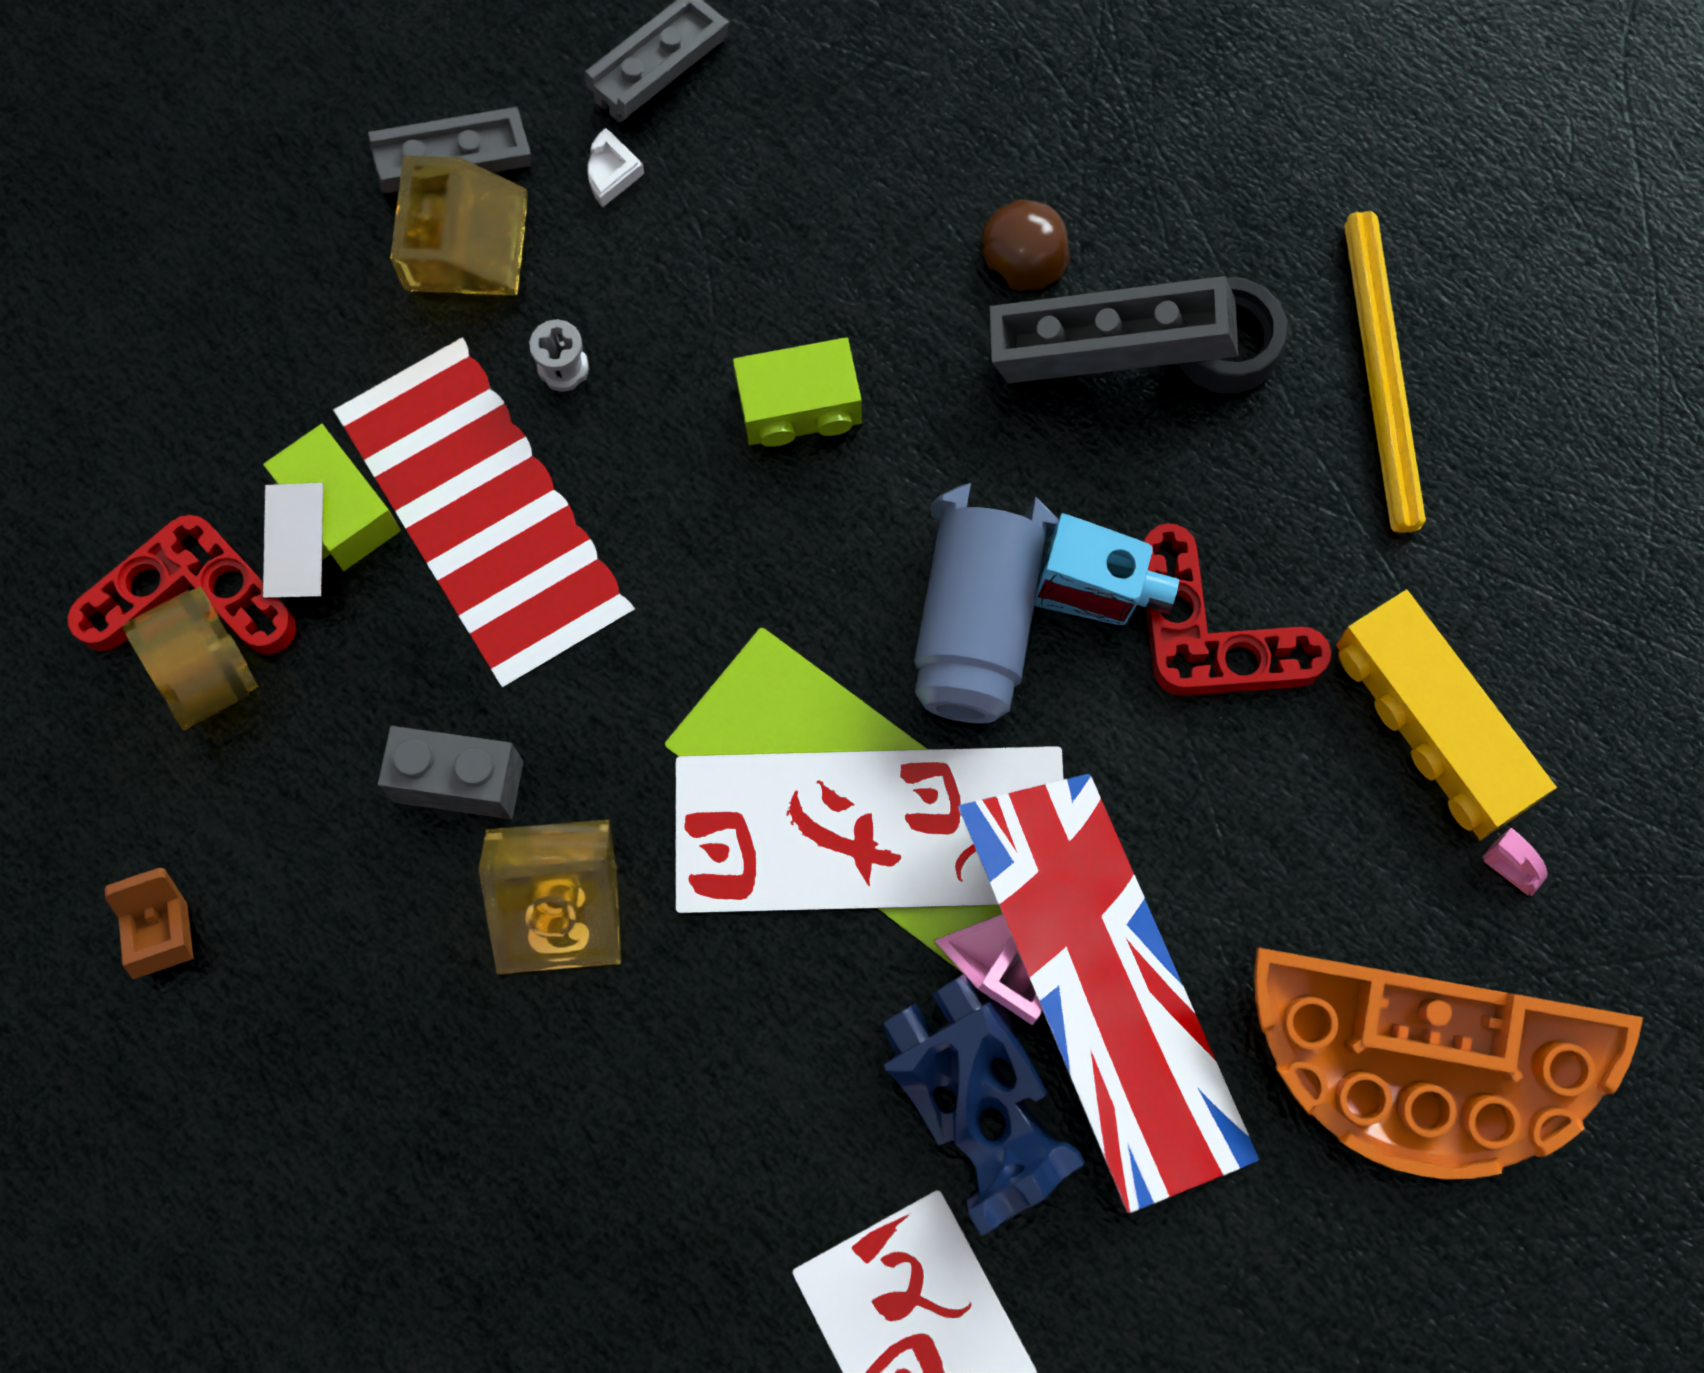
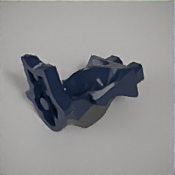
(1026, 1158)

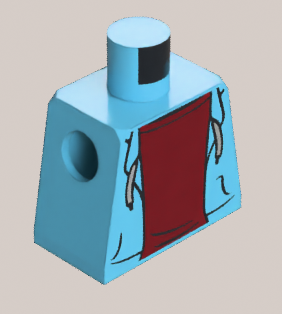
(1100, 574)

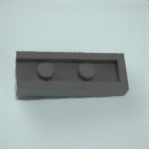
(655, 56)
(486, 139)

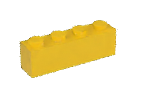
(1443, 716)

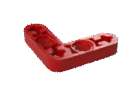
(177, 573)
(1194, 640)

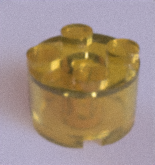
(190, 657)

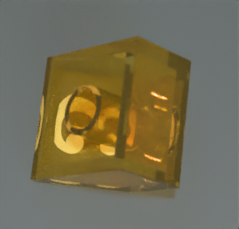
(551, 896)

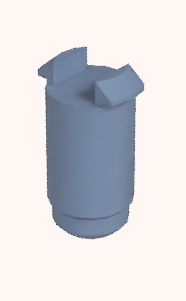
(979, 606)

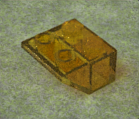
(457, 228)

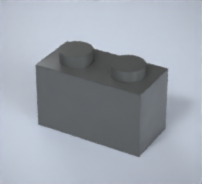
(451, 772)

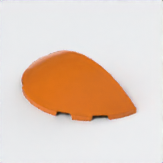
(1433, 1068)

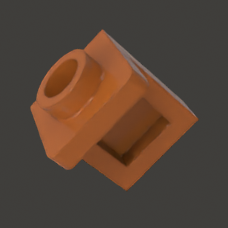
(151, 922)

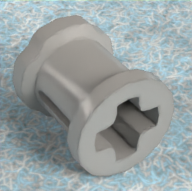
(546, 349)

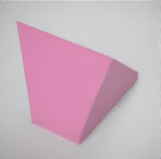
(994, 965)

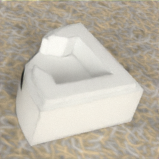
(611, 167)

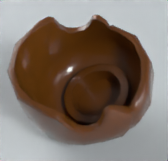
(1026, 244)

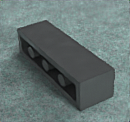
(1114, 330)

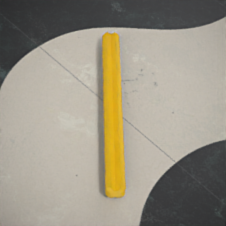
(1384, 373)

